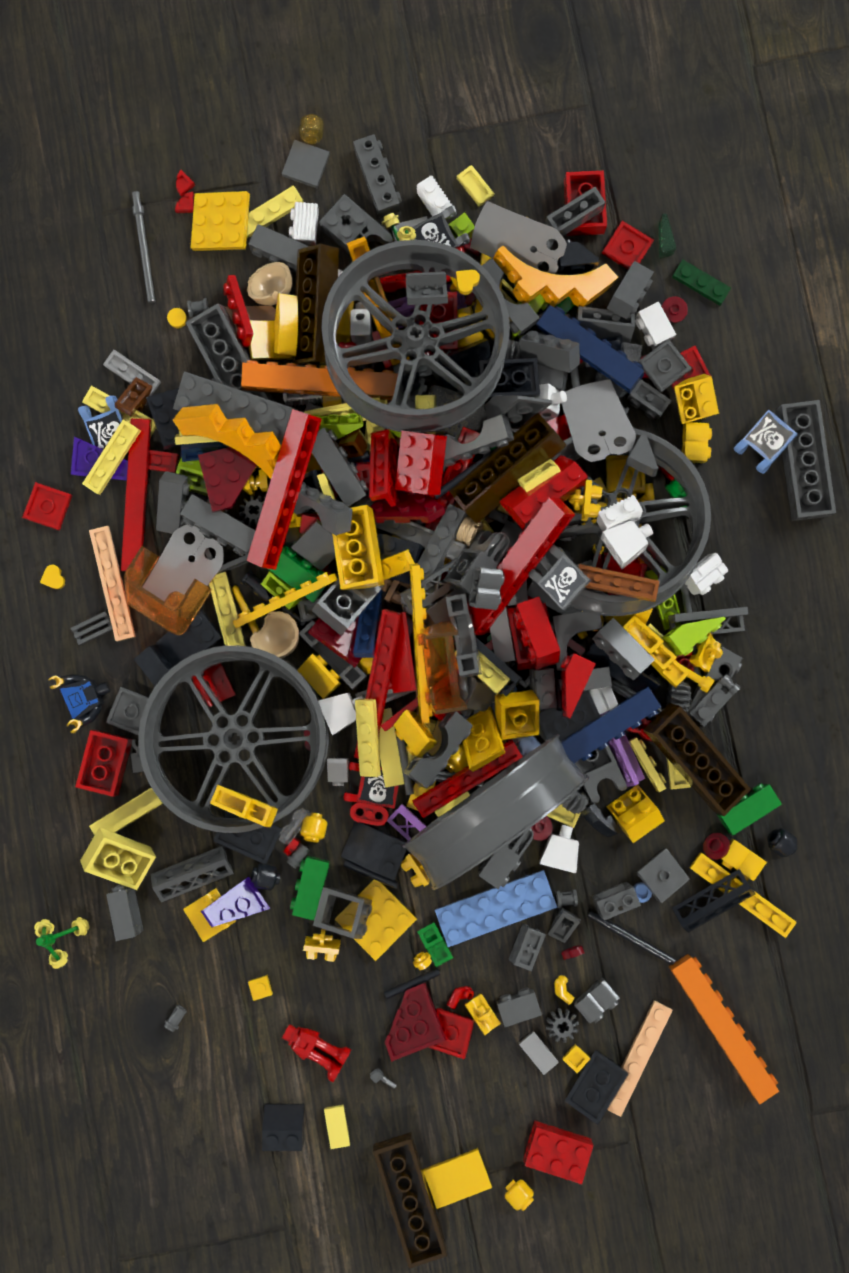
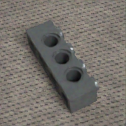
(732, 664)

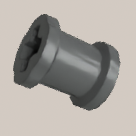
(197, 307)
(566, 898)

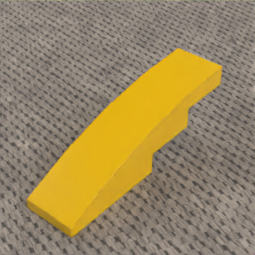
(653, 644)

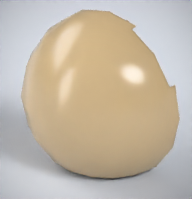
(268, 282)
(277, 635)

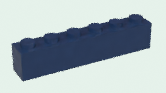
(593, 351)
(611, 725)

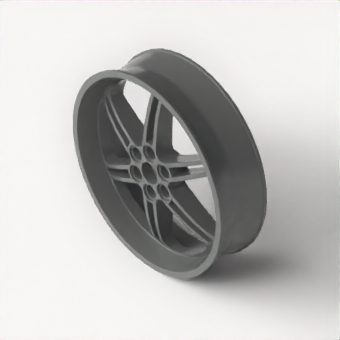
(425, 257)
(697, 510)
(151, 737)
(496, 813)

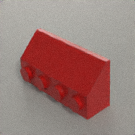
(525, 505)
(402, 673)

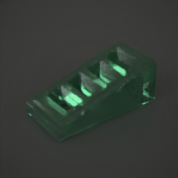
(666, 240)

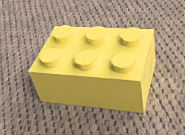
(117, 858)

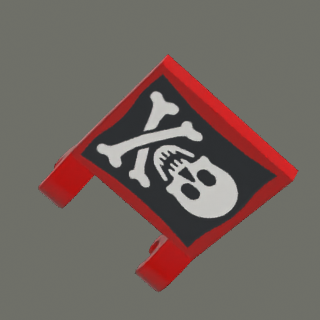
(372, 790)

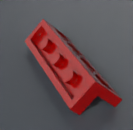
(383, 467)

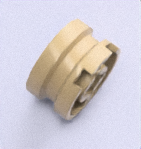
(468, 531)

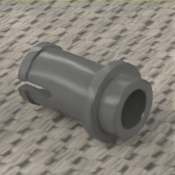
(297, 856)
(175, 1018)

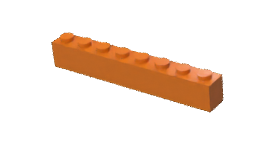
(312, 380)
(724, 1029)

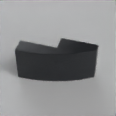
(604, 825)

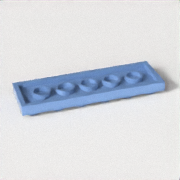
(495, 908)

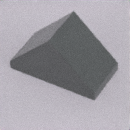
(642, 457)
(564, 925)

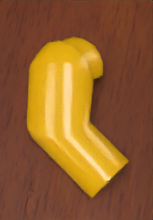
(561, 990)

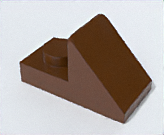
(134, 397)

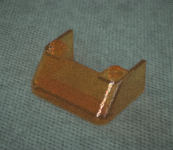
(176, 611)
(441, 668)

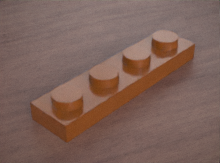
(621, 583)

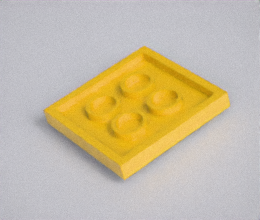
(220, 221)
(384, 924)

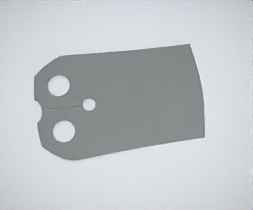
(517, 234)
(595, 409)
(176, 572)

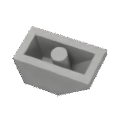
(338, 771)

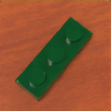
(701, 282)

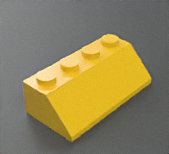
(359, 552)

